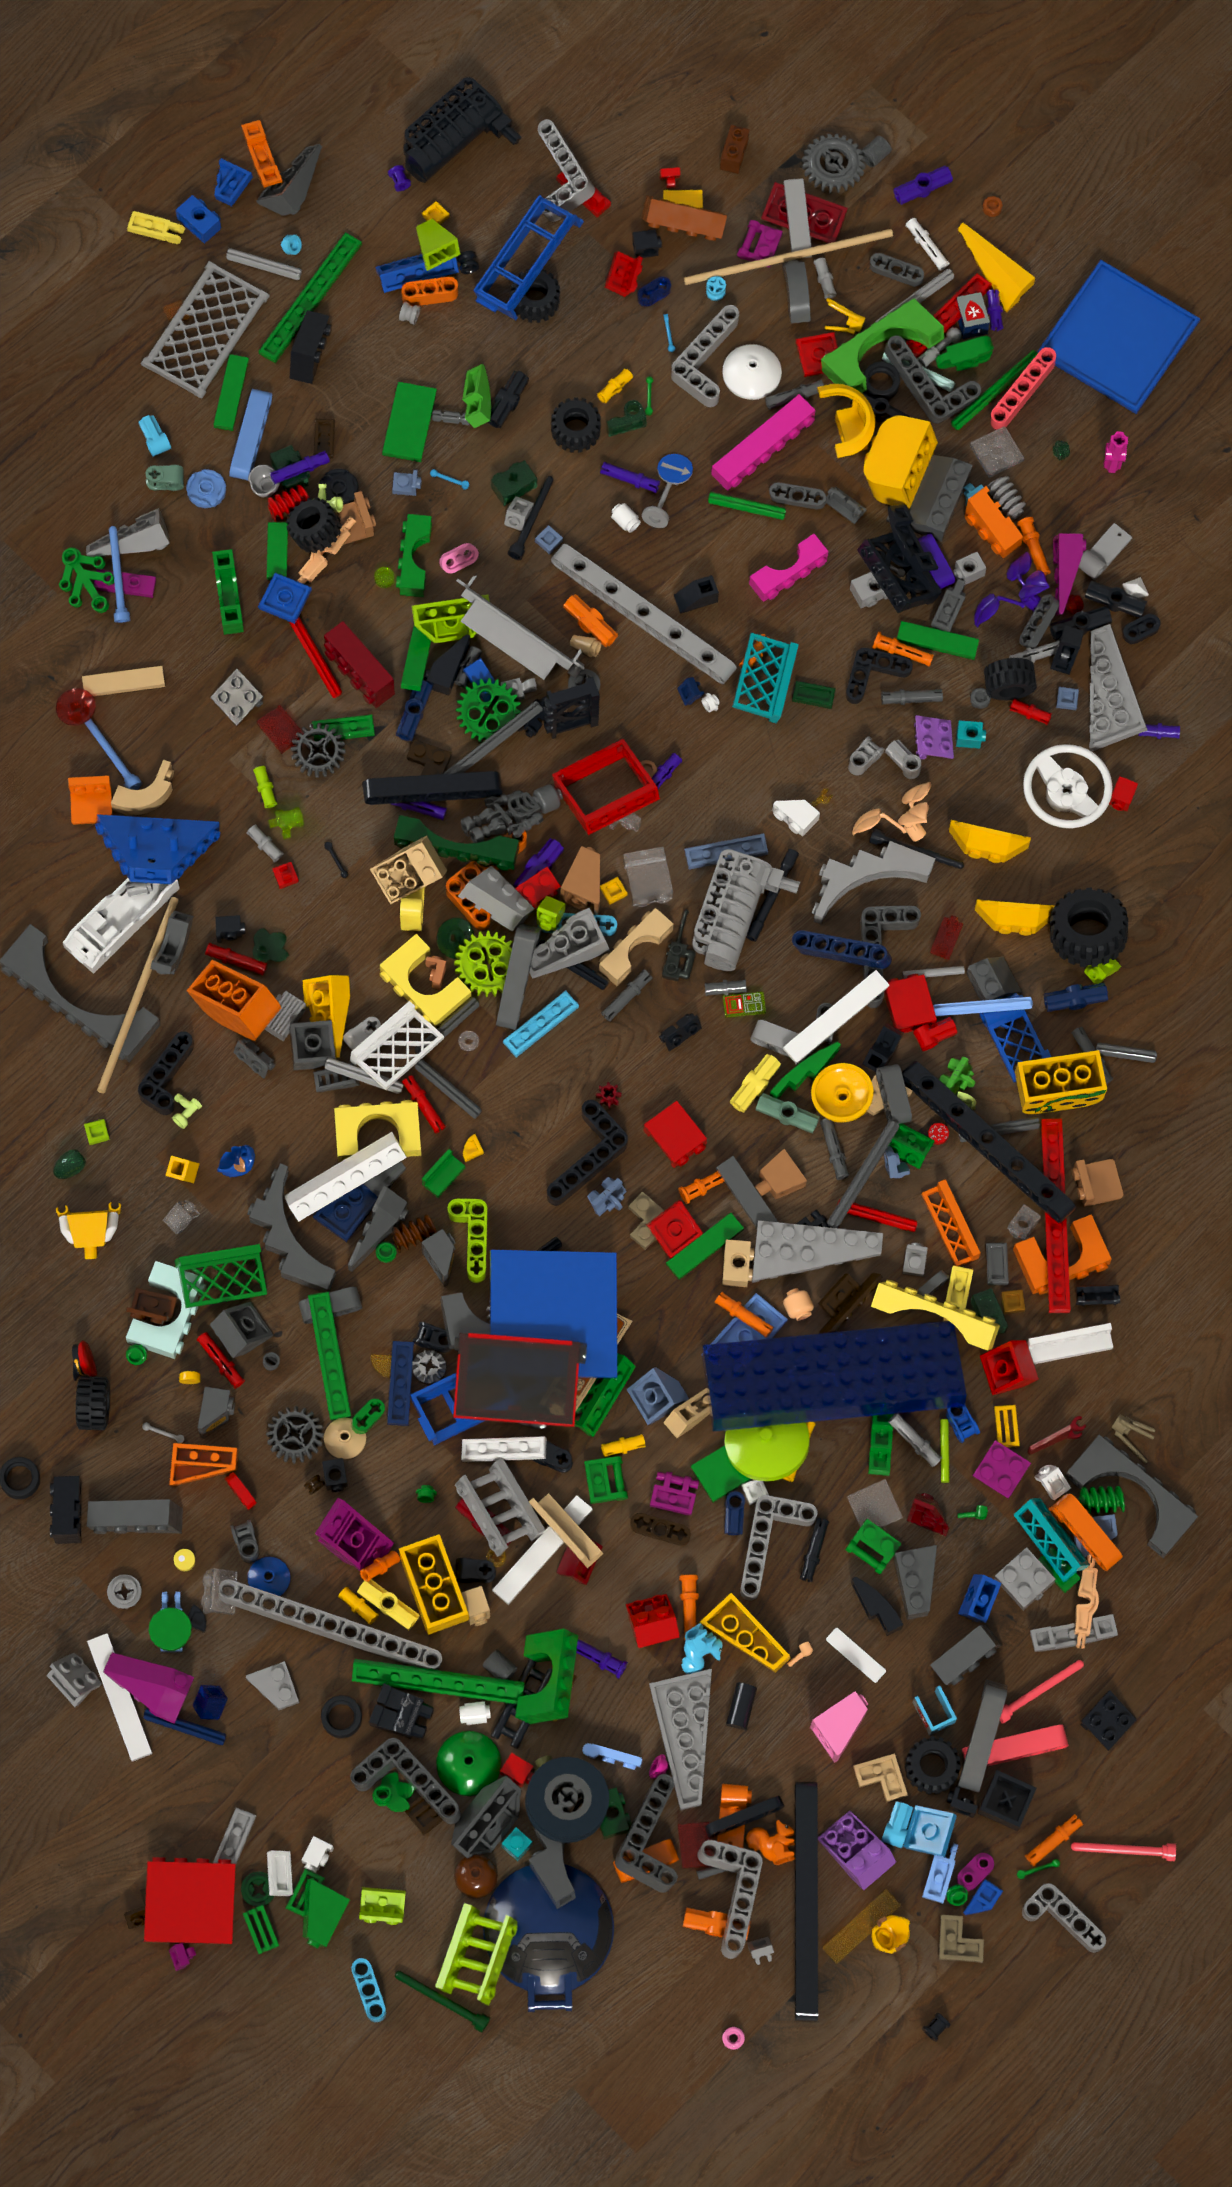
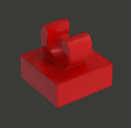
(670, 175)
(285, 875)

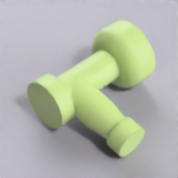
(336, 502)
(190, 1108)

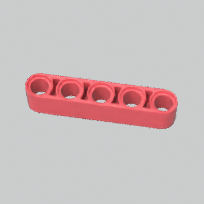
(1026, 380)
(1026, 1745)

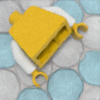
(89, 1228)

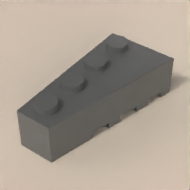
(135, 1516)

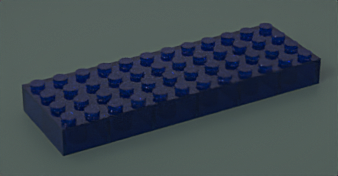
(833, 1375)

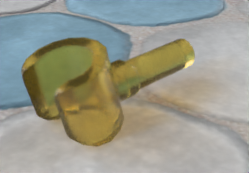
(822, 799)

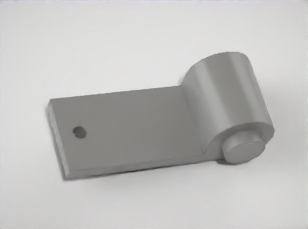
(1104, 551)

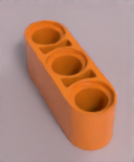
(437, 285)
(662, 1851)

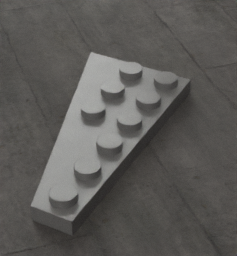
(1112, 697)
(802, 1248)
(683, 1723)

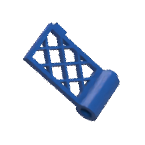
(998, 1019)

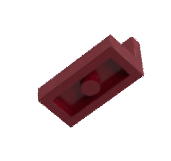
(574, 1568)

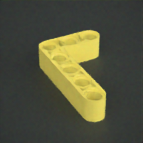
(412, 911)

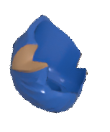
(237, 1162)

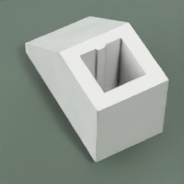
(797, 814)

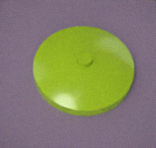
(768, 1451)

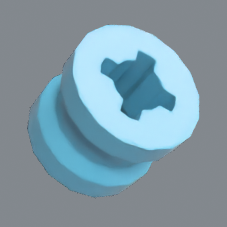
(713, 284)

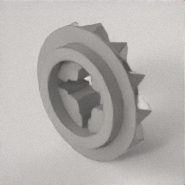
(434, 1374)
(116, 1585)

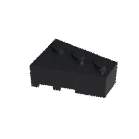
(309, 346)
(66, 1509)

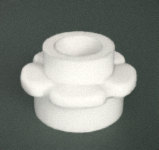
(710, 702)

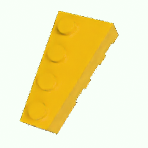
(739, 1627)

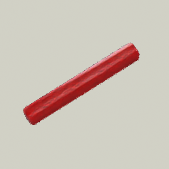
(882, 1217)

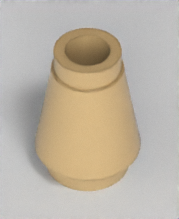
(588, 645)

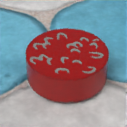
(938, 1133)

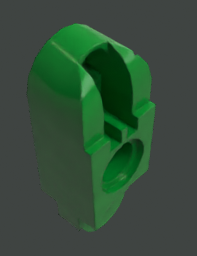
(966, 354)

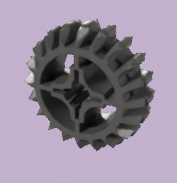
(313, 757)
(288, 1439)

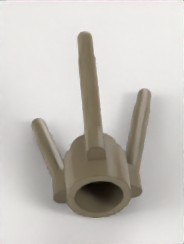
(1124, 1425)

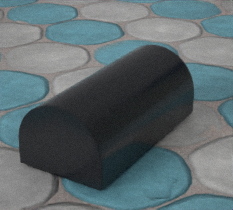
(741, 1706)

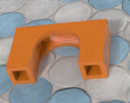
(1092, 1255)

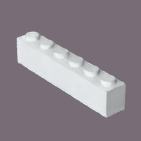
(345, 1176)

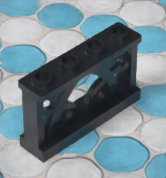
(894, 587)
(584, 696)

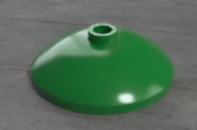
(464, 1778)

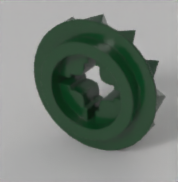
(247, 1889)

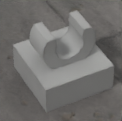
(760, 1948)

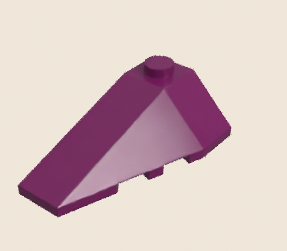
(1067, 555)
(154, 1685)

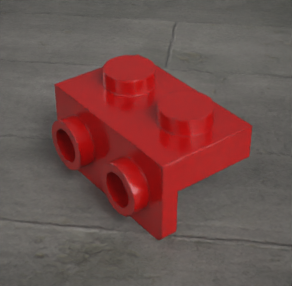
(623, 274)
(538, 887)

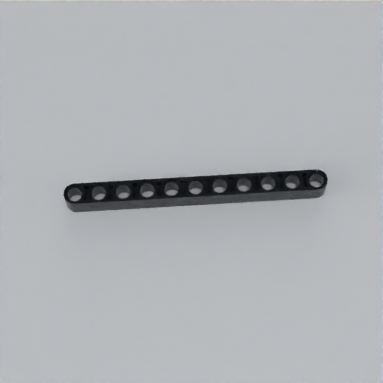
(806, 1901)

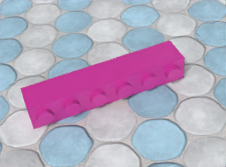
(763, 442)

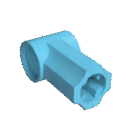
(155, 439)
(895, 1830)

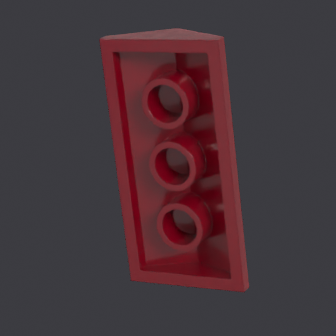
(824, 217)

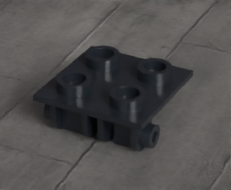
(1108, 1720)

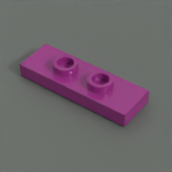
(132, 584)

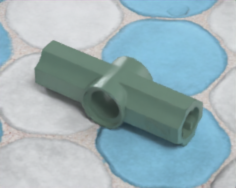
(774, 1107)

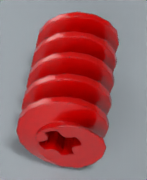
(286, 502)

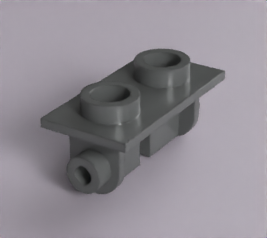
(845, 505)
(247, 1050)

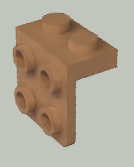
(359, 512)
(1097, 1182)

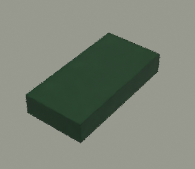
(813, 694)

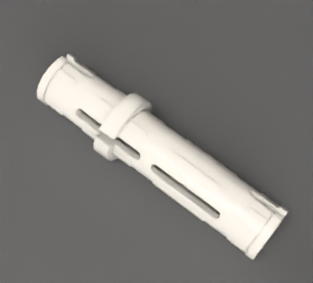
(914, 227)

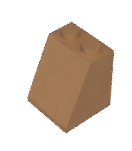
(582, 882)

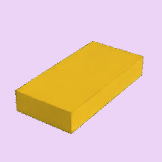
(688, 197)

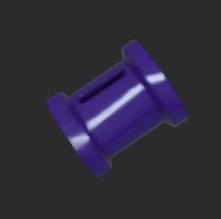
(399, 178)

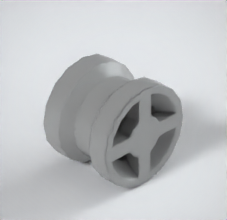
(409, 313)

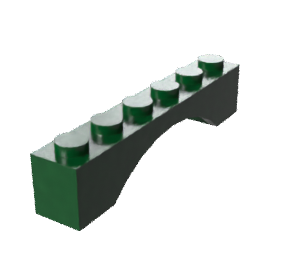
(497, 852)

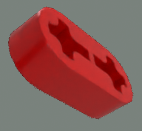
(240, 1490)

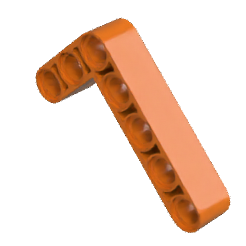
(461, 881)

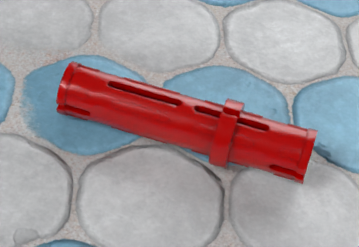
(237, 959)
(424, 1104)
(235, 1379)

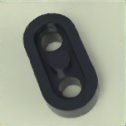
(1140, 629)

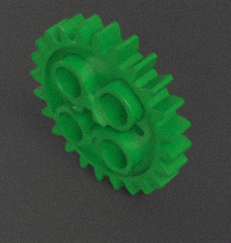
(473, 701)

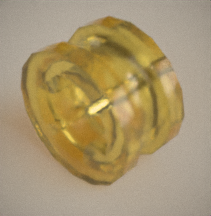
(496, 1564)

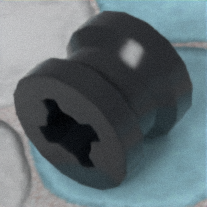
(468, 262)

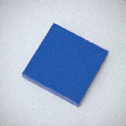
(285, 598)

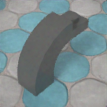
(797, 291)
(174, 943)

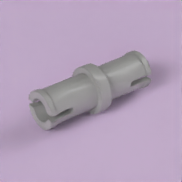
(825, 278)
(265, 843)

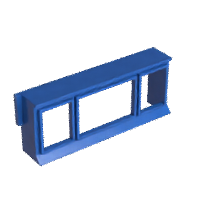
(508, 250)
(431, 1392)

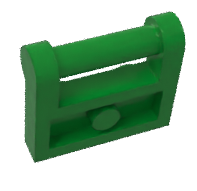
(599, 1482)
(877, 1540)

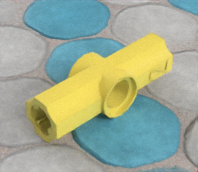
(755, 1083)
(399, 1612)

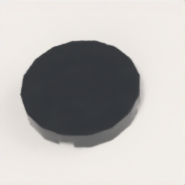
(340, 484)

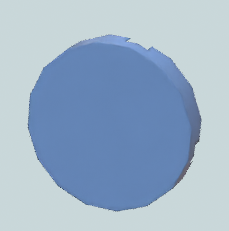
(206, 488)

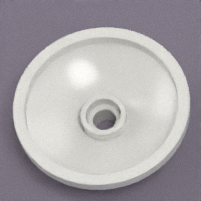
(749, 381)

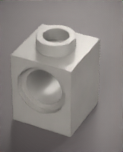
(973, 561)

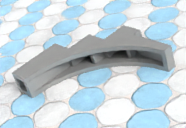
(893, 862)

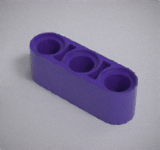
(943, 575)

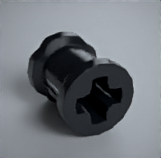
(936, 2027)

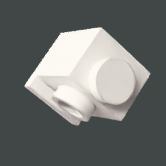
(316, 1854)

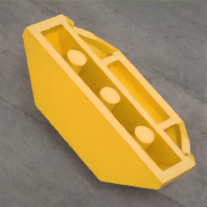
(987, 843)
(1014, 917)

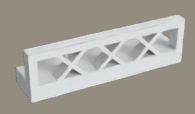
(1070, 1343)

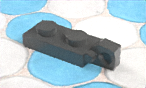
(949, 607)

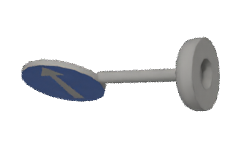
(673, 470)

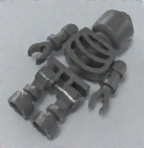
(522, 809)

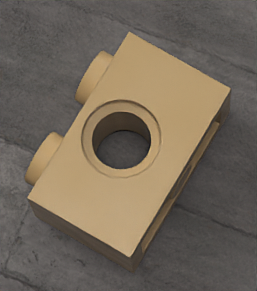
(737, 1251)
(476, 1606)

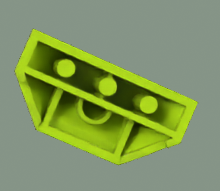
(443, 619)

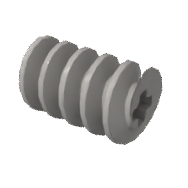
(1002, 493)

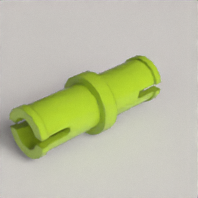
(265, 787)

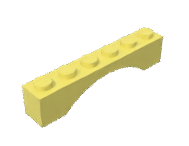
(976, 1330)

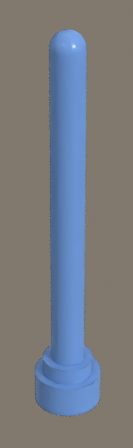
(121, 614)
(131, 781)

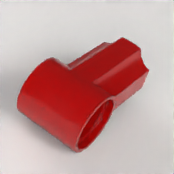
(930, 1035)

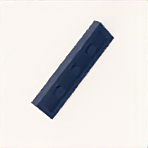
(400, 1383)

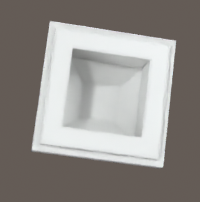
(1135, 588)

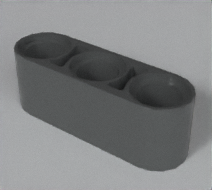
(893, 1094)
(342, 1303)

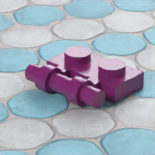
(672, 1499)

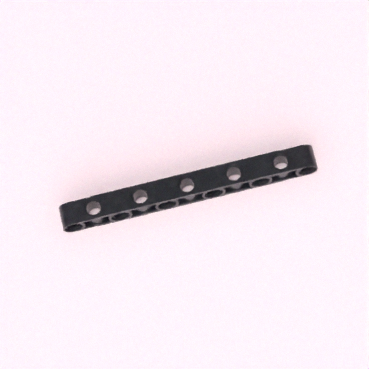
(997, 1152)

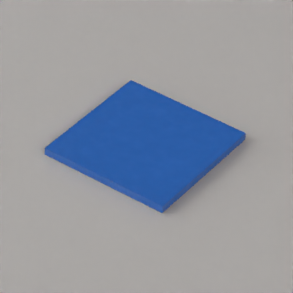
(1119, 336)
(558, 1299)

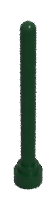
(479, 2021)

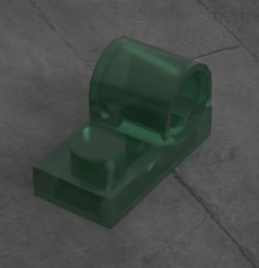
(628, 422)

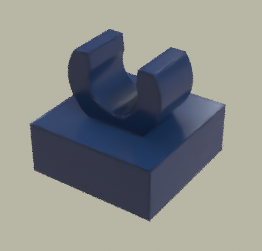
(689, 691)

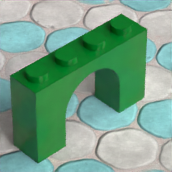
(554, 1699)

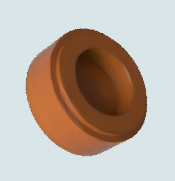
(992, 206)

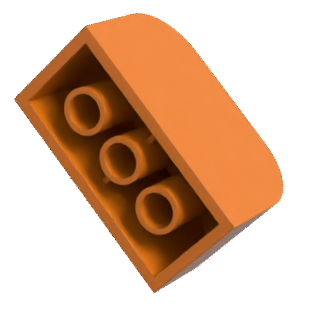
(234, 1000)

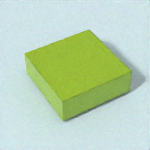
(96, 1132)

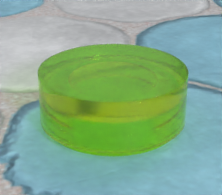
(384, 577)

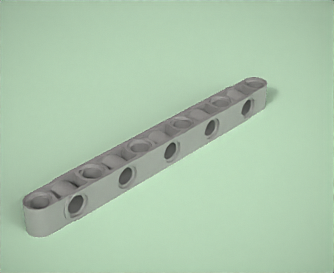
(655, 623)

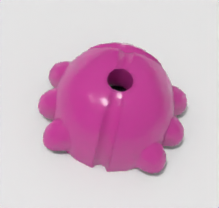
(658, 1766)

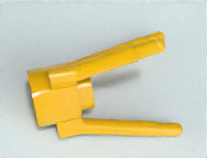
(854, 321)

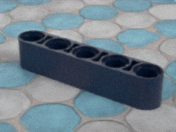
(850, 953)

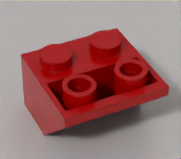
(652, 1620)

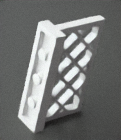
(382, 1036)

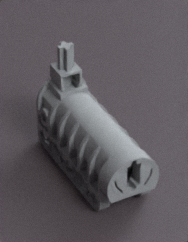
(736, 906)

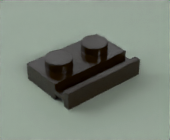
(424, 1816)

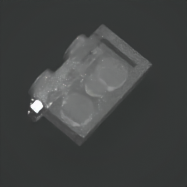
(210, 1599)

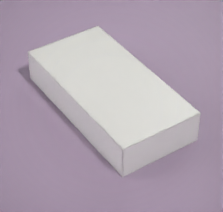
(279, 1873)

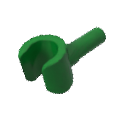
(981, 1513)

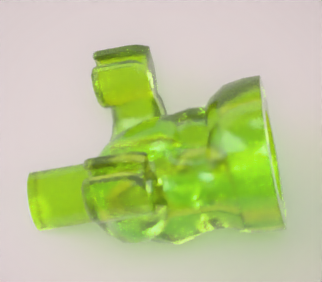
(287, 820)

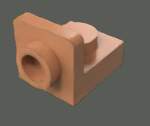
(438, 971)

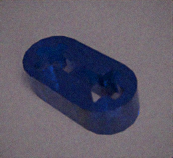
(653, 290)

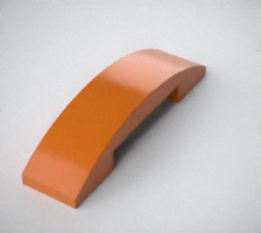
(261, 154)

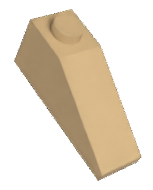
(688, 1414)

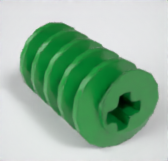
(1102, 1499)

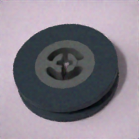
(579, 1779)

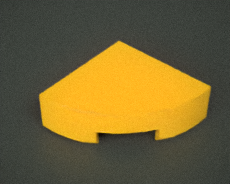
(472, 1148)

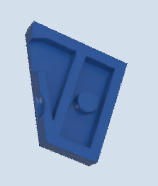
(231, 182)

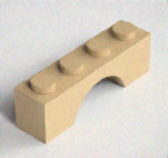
(653, 928)

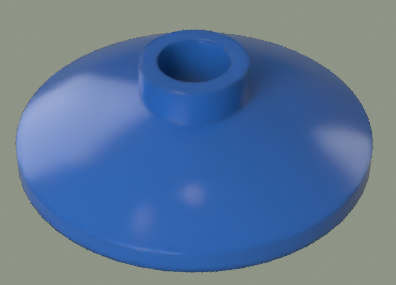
(279, 1570)

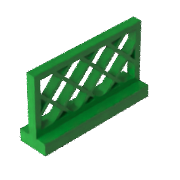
(216, 1258)

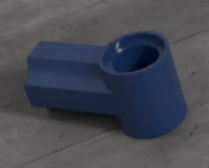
(734, 1515)

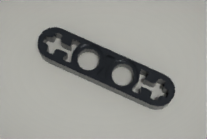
(744, 1816)

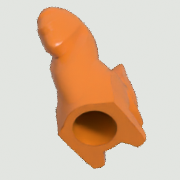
(774, 1847)

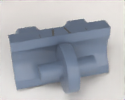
(609, 1198)

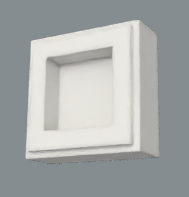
(754, 1490)

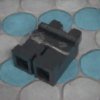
(406, 1715)

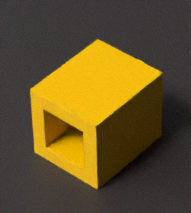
(182, 1169)

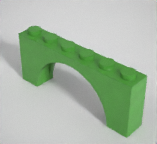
(908, 321)

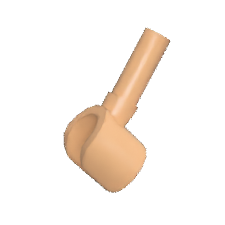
(805, 1649)

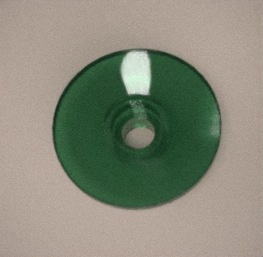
(460, 929)

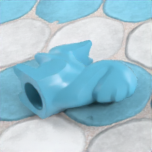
(697, 1646)

